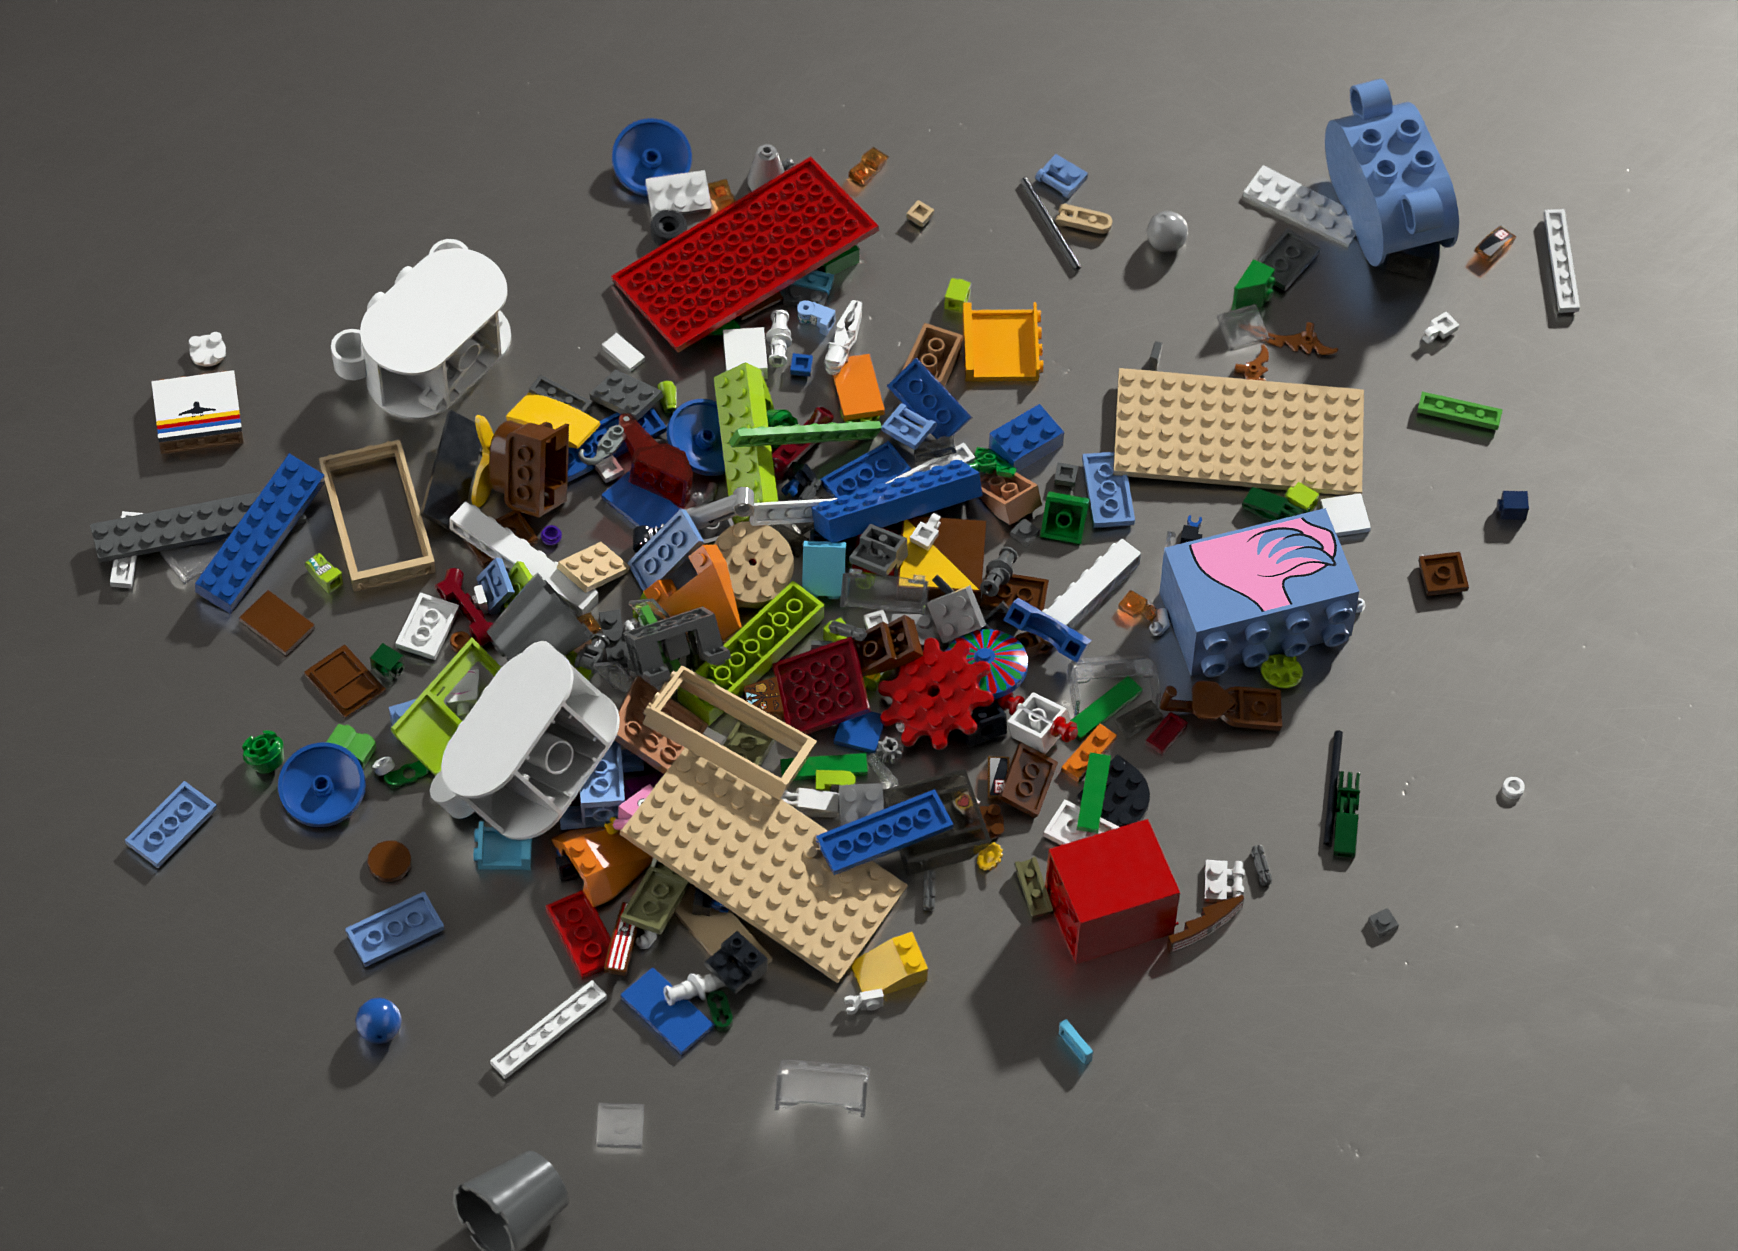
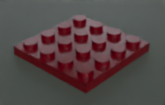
(822, 686)

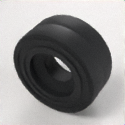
(667, 218)

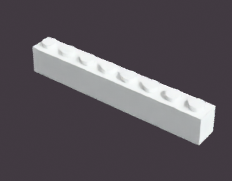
(502, 543)

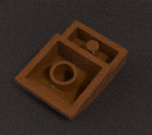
(888, 646)

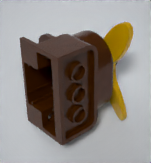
(523, 464)

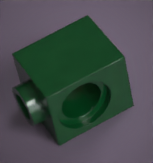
(387, 662)

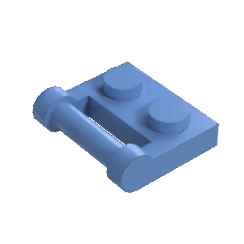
(1064, 172)
(906, 431)
(495, 585)

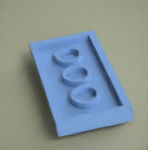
(1108, 493)
(666, 550)
(171, 824)
(394, 929)

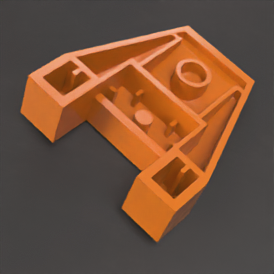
(708, 589)

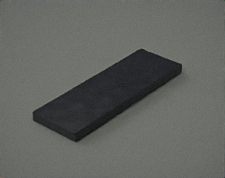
(451, 470)

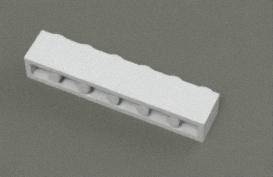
(1095, 584)

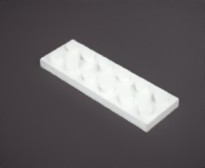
(1301, 205)

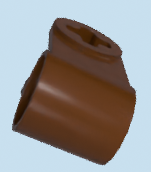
(1034, 644)

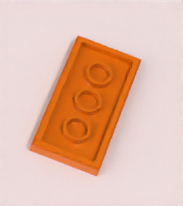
(858, 389)

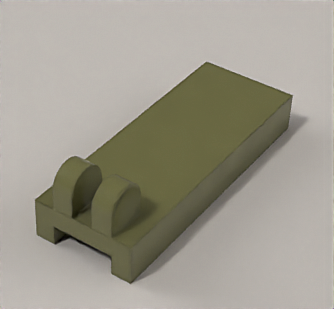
(1033, 887)

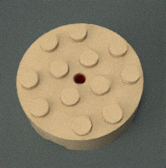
(757, 563)

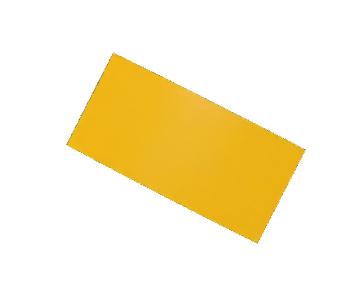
(541, 409)

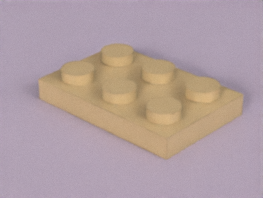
(593, 567)

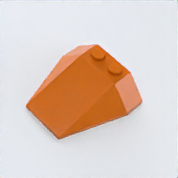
(602, 860)

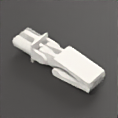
(844, 340)
(813, 802)

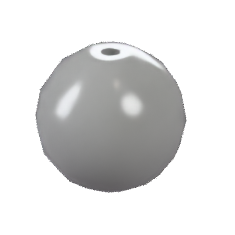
(1167, 231)

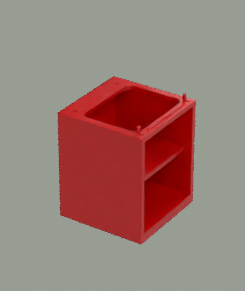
(1112, 891)

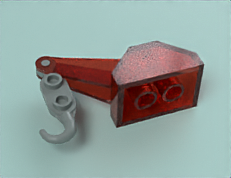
(653, 465)

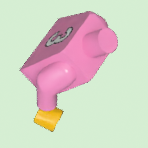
(627, 810)

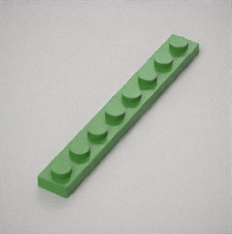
(805, 433)

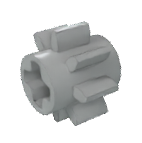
(889, 750)

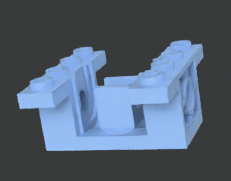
(602, 790)

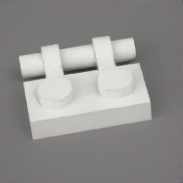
(1216, 880)

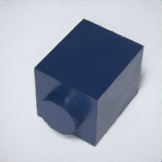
(1513, 505)

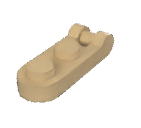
(1083, 219)

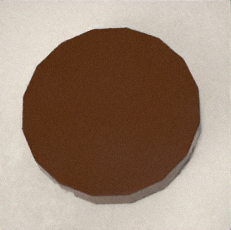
(389, 861)

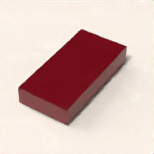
(1166, 733)

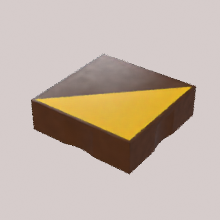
(954, 555)

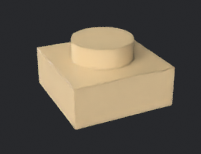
(920, 213)

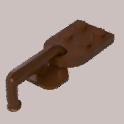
(1236, 705)

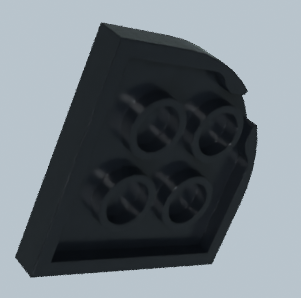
(1125, 794)

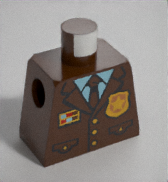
(766, 697)

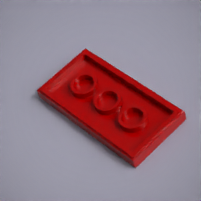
(581, 932)

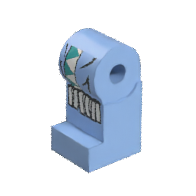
(816, 315)

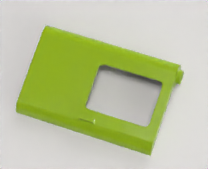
(428, 721)

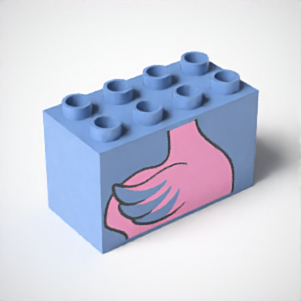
(1259, 593)

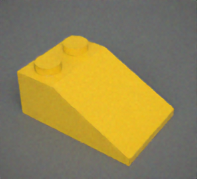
(891, 965)

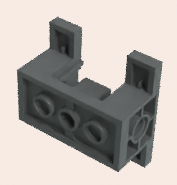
(703, 641)

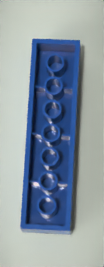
(896, 500)
(259, 533)

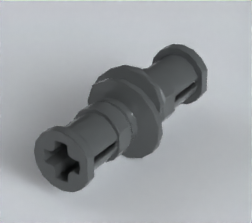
(999, 571)

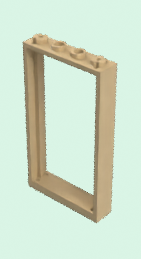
(392, 572)
(716, 752)

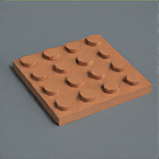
(644, 741)

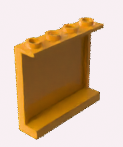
(1002, 344)

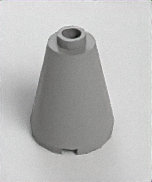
(764, 167)

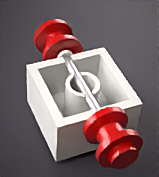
(1038, 721)

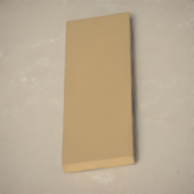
(712, 929)

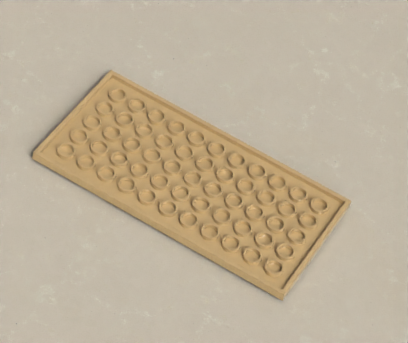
(1238, 432)
(762, 863)

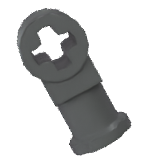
(592, 653)

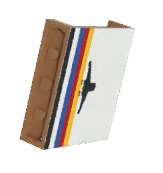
(197, 412)

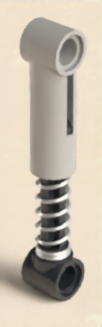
(738, 504)

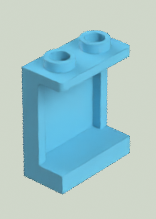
(823, 568)
(500, 852)

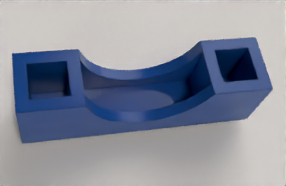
(1062, 637)

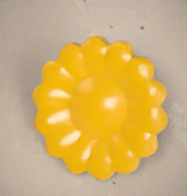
(990, 857)

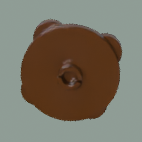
(993, 820)

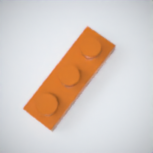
(1096, 742)

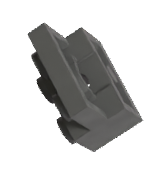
(879, 550)

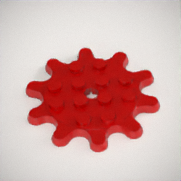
(946, 711)

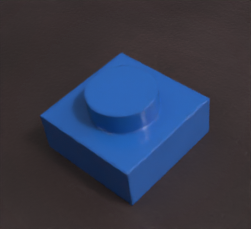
(801, 365)

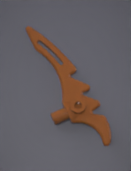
(1306, 339)
(1253, 369)

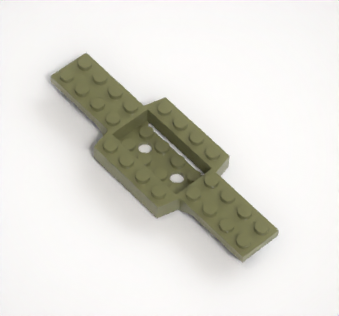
(662, 887)

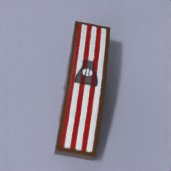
(1211, 919)
(621, 946)

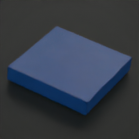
(860, 732)

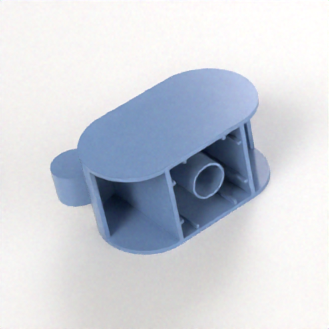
(1390, 175)

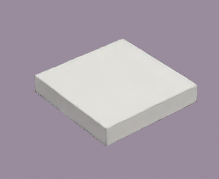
(1347, 514)

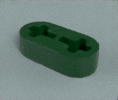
(724, 1009)

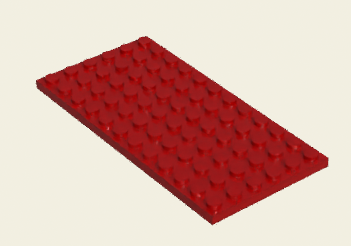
(744, 254)

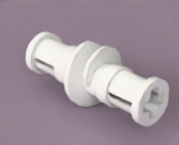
(778, 338)
(693, 986)

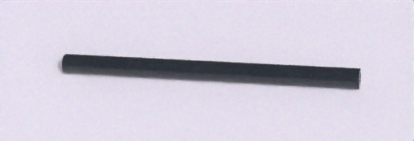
(1050, 223)
(1333, 786)

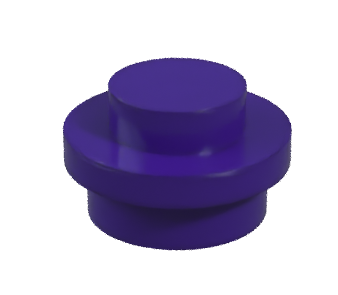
(551, 535)

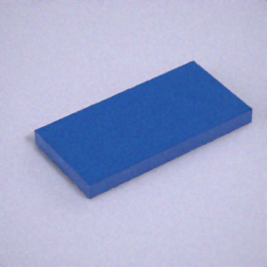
(929, 399)
(866, 471)
(639, 504)
(678, 1024)

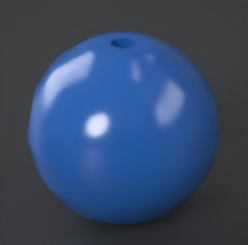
(378, 1020)

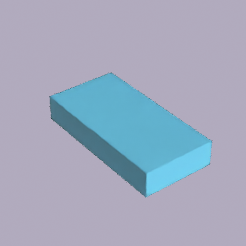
(1075, 1042)

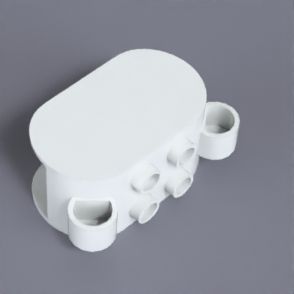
(422, 326)
(526, 745)

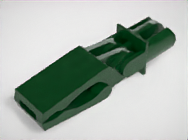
(1270, 506)
(1346, 823)

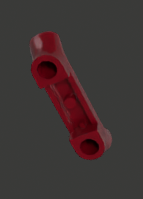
(793, 452)
(451, 591)

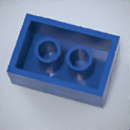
(1027, 438)

